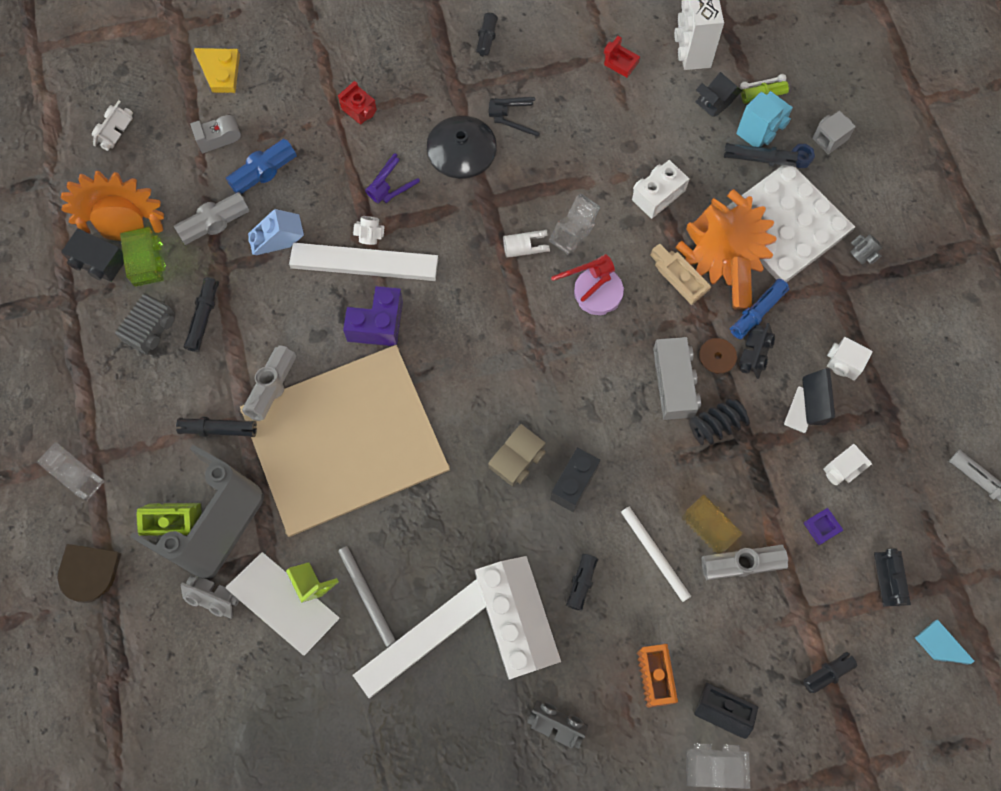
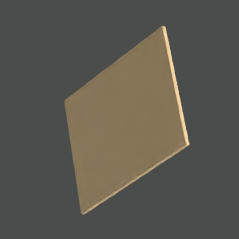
(346, 441)

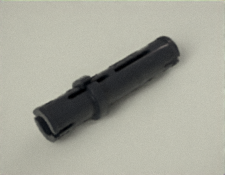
(762, 155)
(199, 321)
(206, 426)

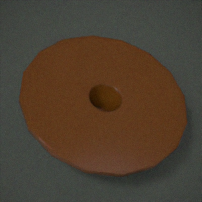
(718, 355)

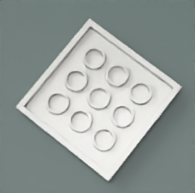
(802, 218)

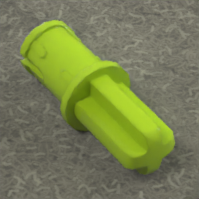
(777, 88)

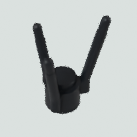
(500, 107)

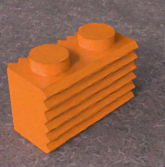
(657, 675)

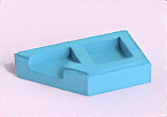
(942, 645)

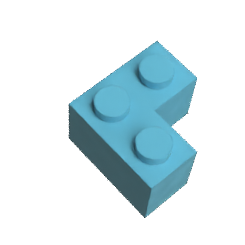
(763, 119)

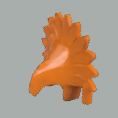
(110, 205)
(728, 234)

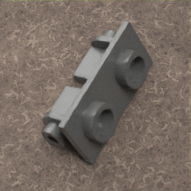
(570, 728)

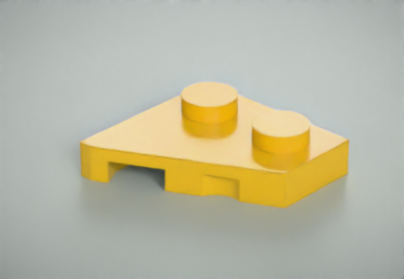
(219, 68)

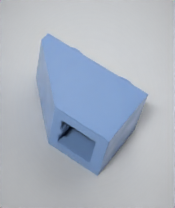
(275, 232)

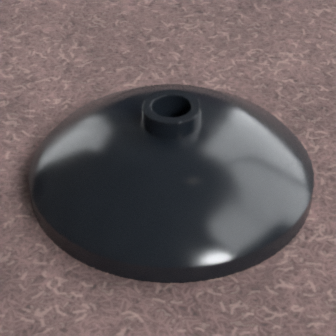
(464, 156)

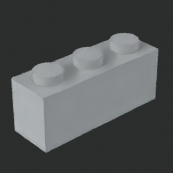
(676, 378)

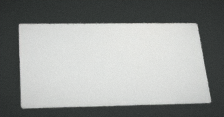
(272, 597)

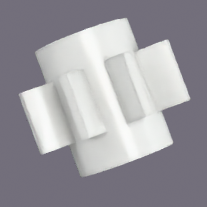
(368, 230)

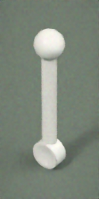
(782, 77)

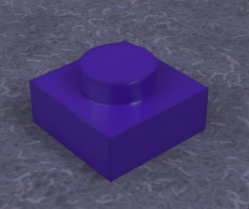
(823, 526)

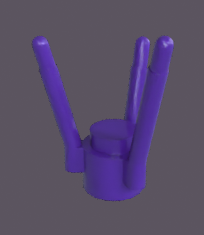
(379, 187)

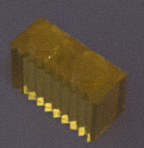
(711, 525)

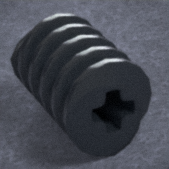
(719, 420)

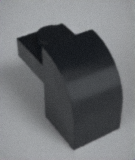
(717, 95)

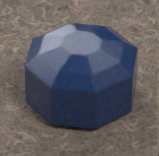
(805, 156)

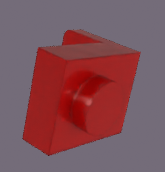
(620, 58)

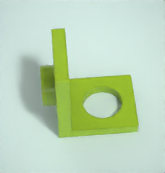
(307, 584)

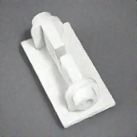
(114, 118)

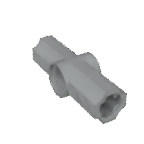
(211, 218)
(269, 383)
(760, 560)

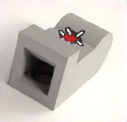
(216, 133)

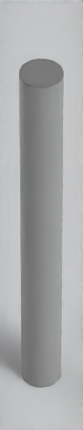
(367, 596)

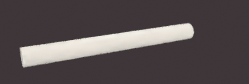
(656, 554)

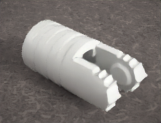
(520, 244)

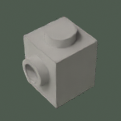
(833, 132)

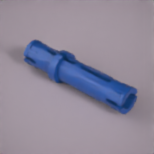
(753, 315)

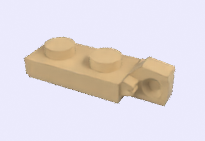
(680, 274)

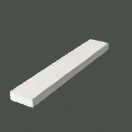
(364, 261)
(420, 640)

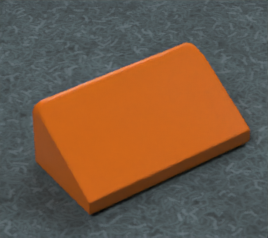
(741, 283)

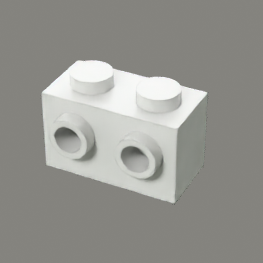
(660, 188)

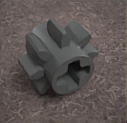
(866, 249)

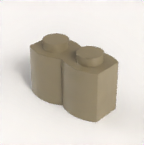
(517, 456)

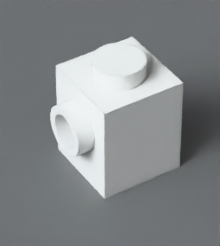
(848, 358)

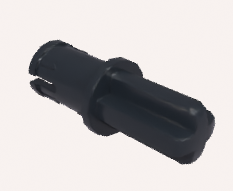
(486, 34)
(830, 673)

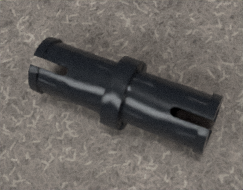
(582, 582)

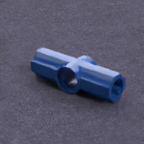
(261, 166)

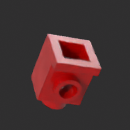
(357, 103)

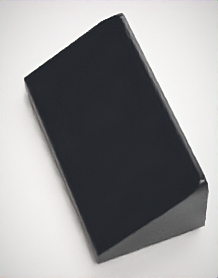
(818, 397)
(726, 711)

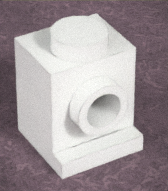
(847, 465)

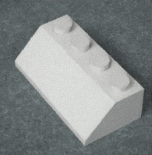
(517, 616)

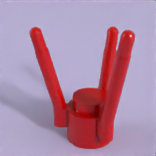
(600, 267)

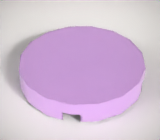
(602, 300)

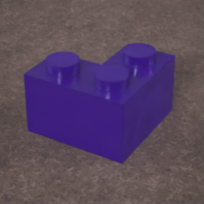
(377, 324)

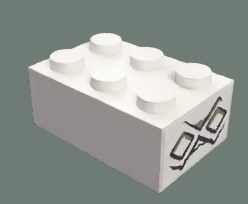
(698, 32)

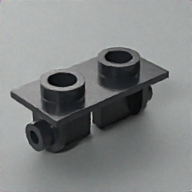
(757, 359)
(892, 578)

